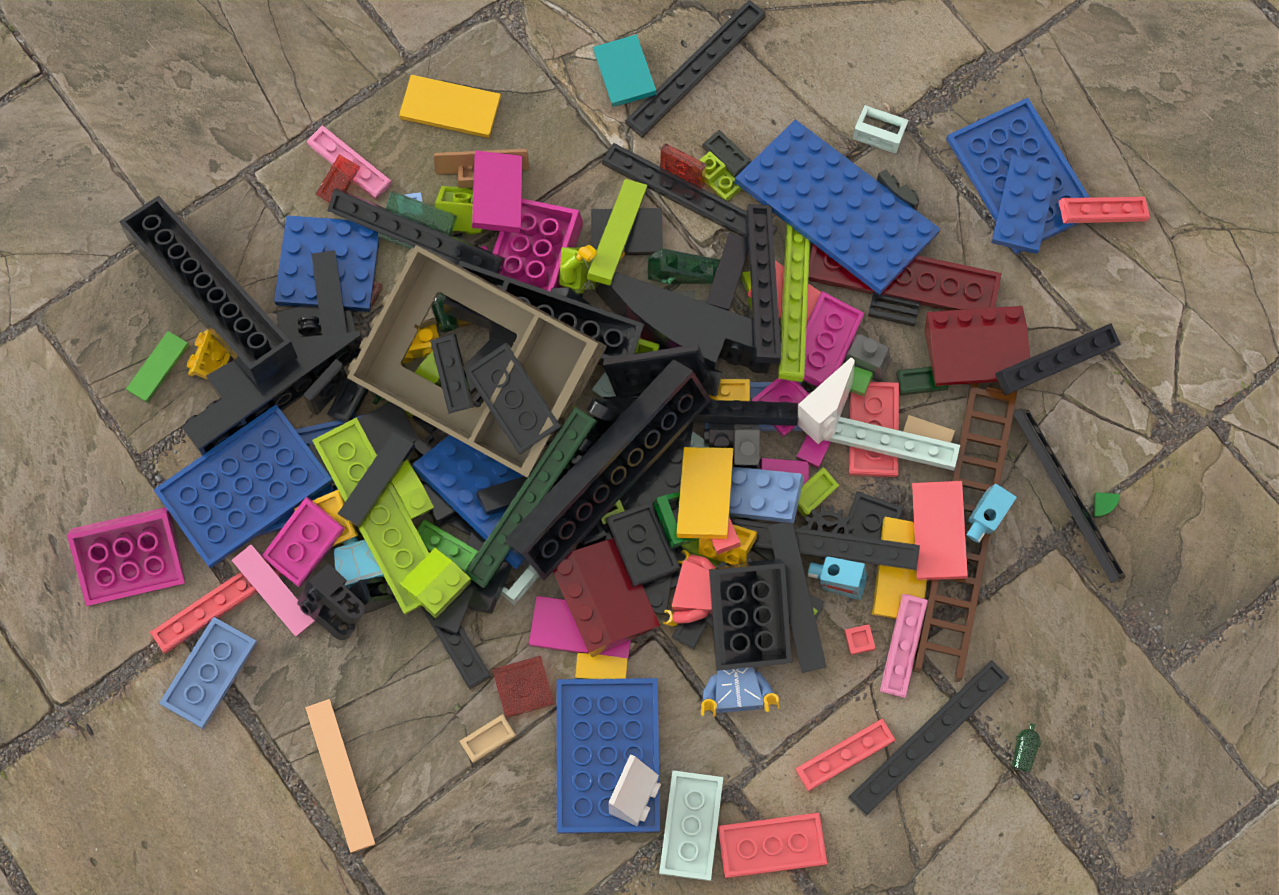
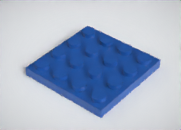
(356, 260)

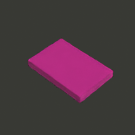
(303, 542)

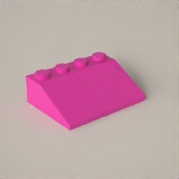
(536, 251)
(126, 556)

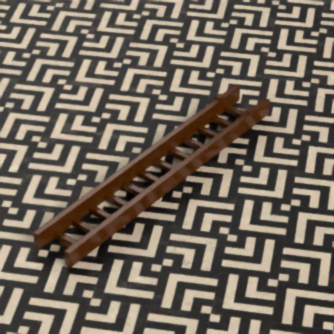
(975, 582)

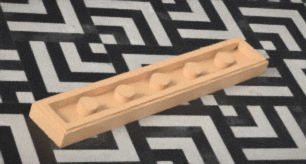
(340, 776)

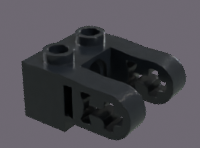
(603, 411)
(322, 602)

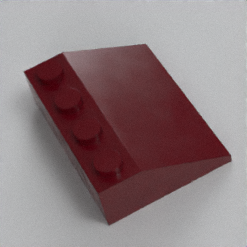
(975, 343)
(603, 598)

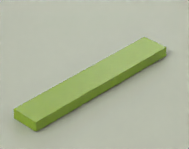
(617, 232)

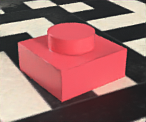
(859, 639)

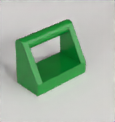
(668, 521)

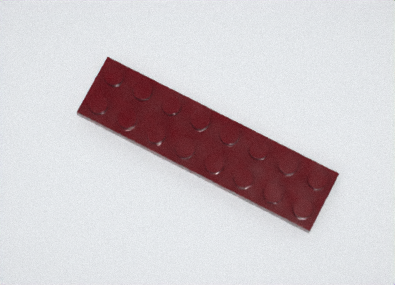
(924, 281)

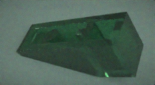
(681, 268)

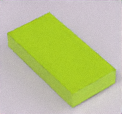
(815, 491)

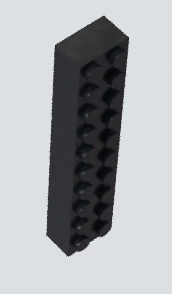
(209, 290)
(608, 470)

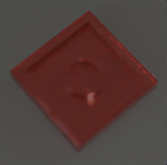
(683, 165)
(523, 687)

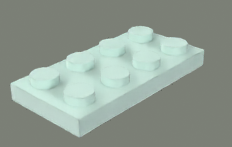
(691, 825)

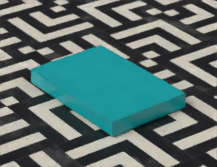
(624, 70)

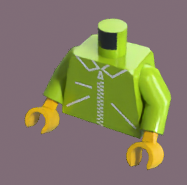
(575, 267)

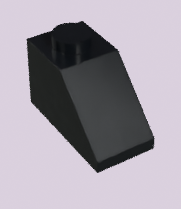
(373, 593)

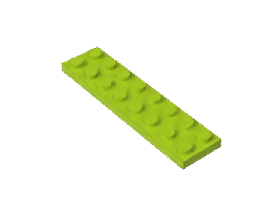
(388, 526)

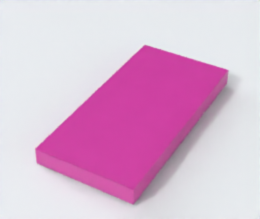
(497, 191)
(828, 337)
(556, 629)

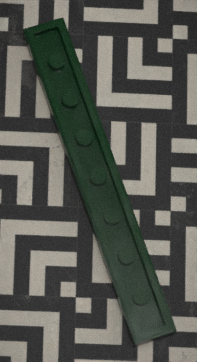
(531, 493)

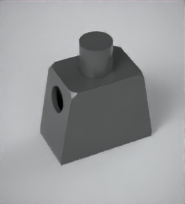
(869, 356)
(746, 445)

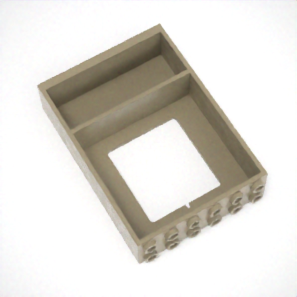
(549, 350)

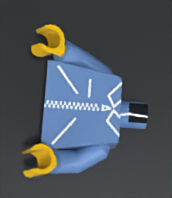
(737, 691)

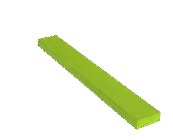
(794, 306)

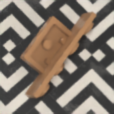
(463, 164)

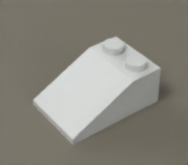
(823, 407)
(634, 791)

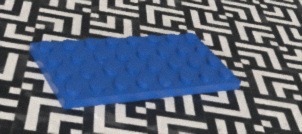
(837, 206)

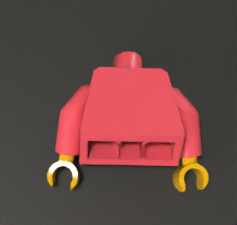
(692, 592)

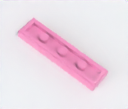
(367, 177)
(272, 590)
(903, 645)

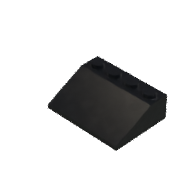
(750, 615)

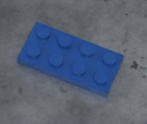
(1024, 204)

